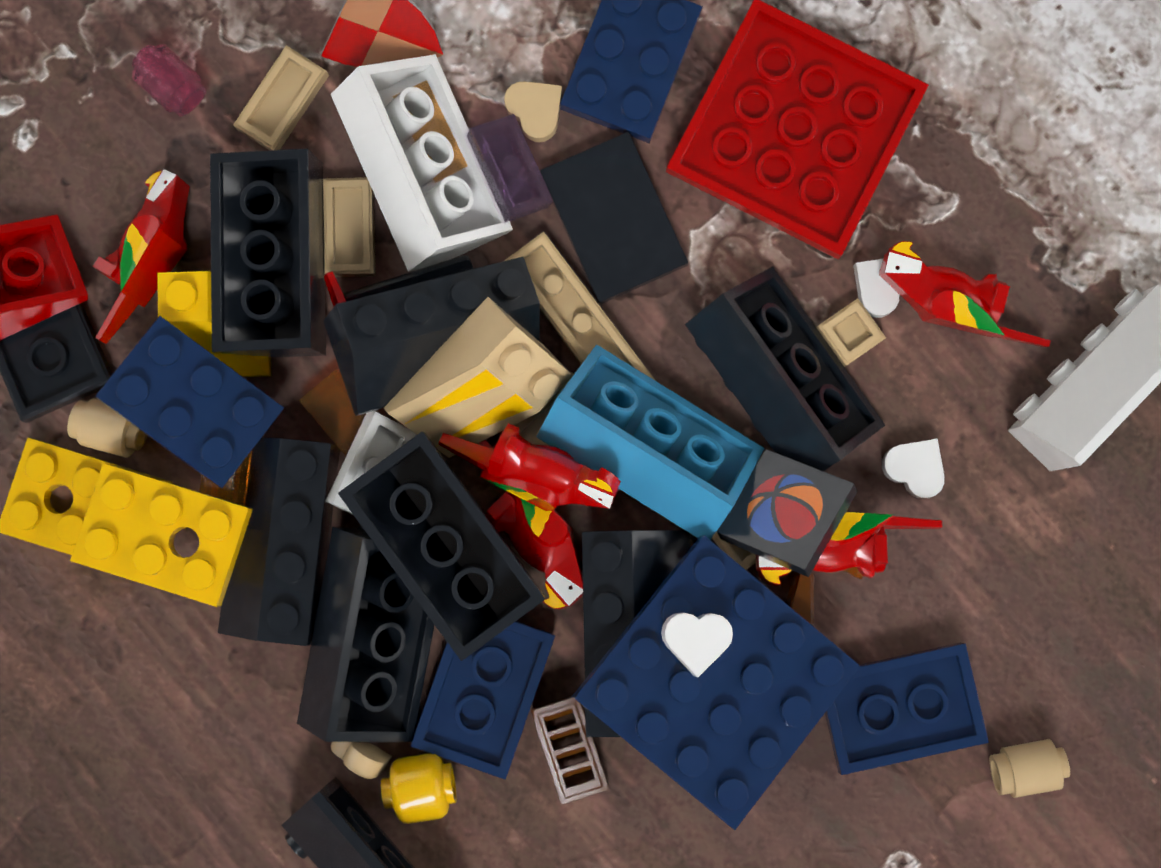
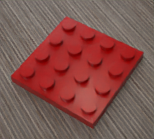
(797, 128)

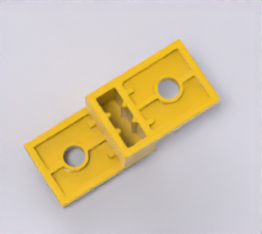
(125, 522)

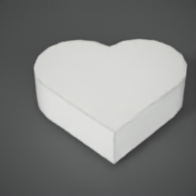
(873, 290)
(916, 466)
(697, 639)

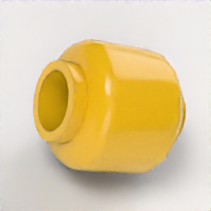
(419, 788)

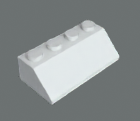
(424, 217)
(1096, 389)

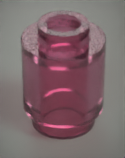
(168, 79)

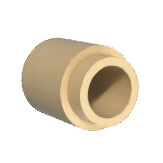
(103, 429)
(1029, 768)

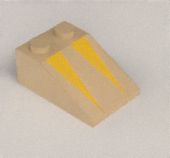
(479, 380)

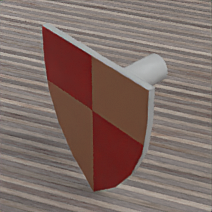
(380, 33)

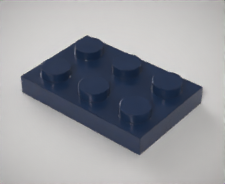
(630, 63)
(190, 402)
(484, 700)
(906, 710)

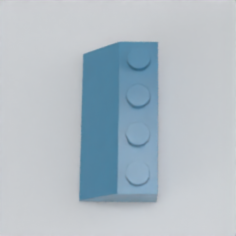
(652, 441)

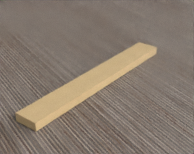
(584, 324)

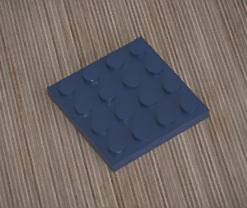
(746, 712)

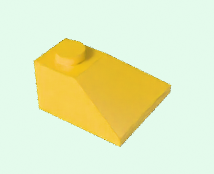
(186, 304)

